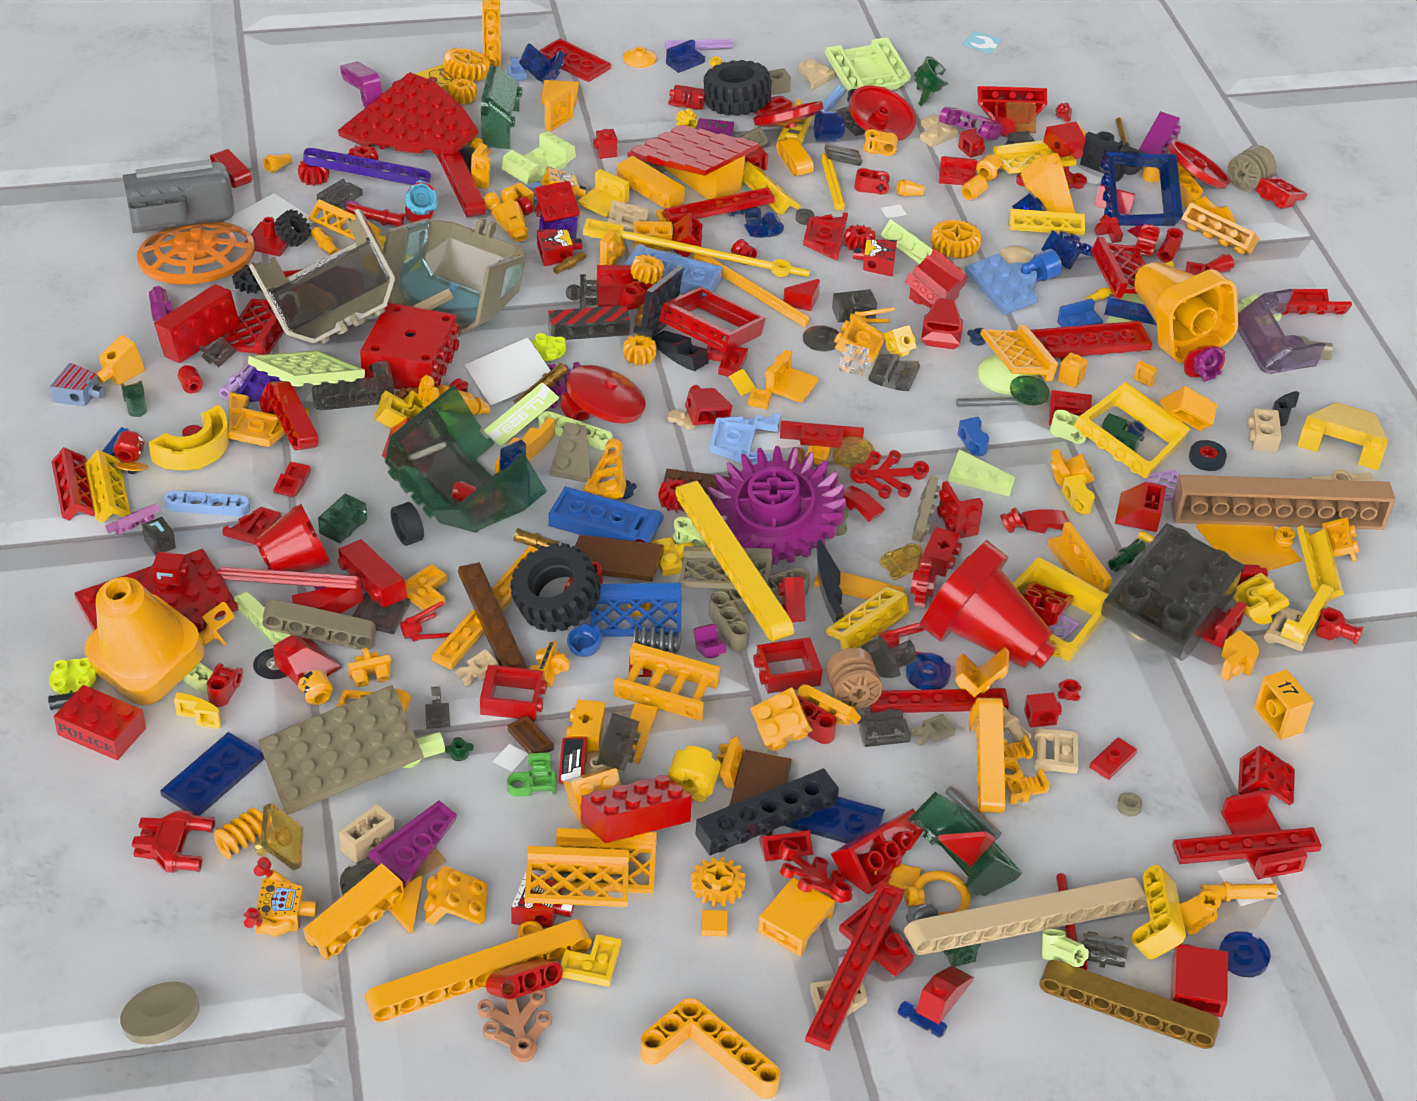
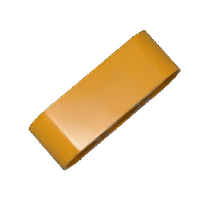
(794, 156)

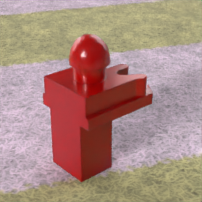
(1111, 227)

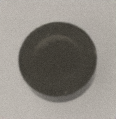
(802, 216)

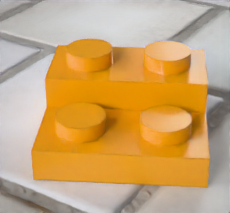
(860, 334)
(781, 720)

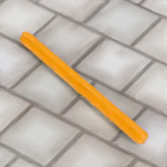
(758, 292)

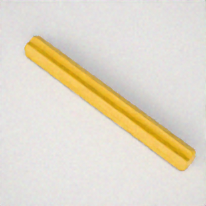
(833, 183)

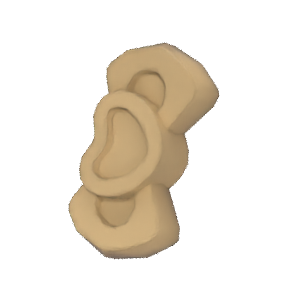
(681, 419)

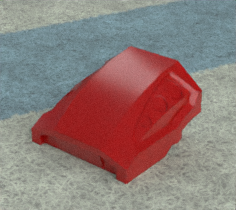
(1047, 602)

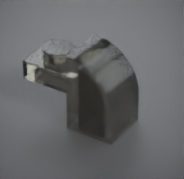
(888, 660)

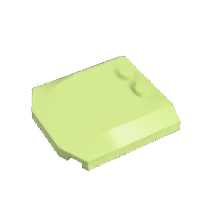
(869, 65)

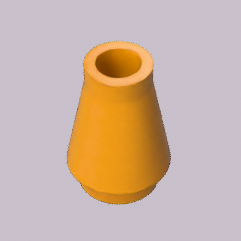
(276, 161)
(909, 188)

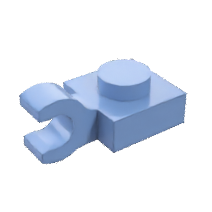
(515, 70)

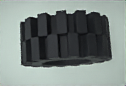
(292, 236)

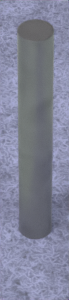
(986, 401)
(984, 822)

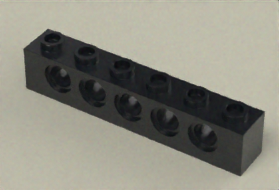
(766, 811)

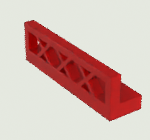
(68, 482)

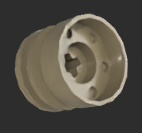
(1250, 166)

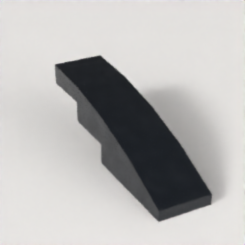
(829, 582)

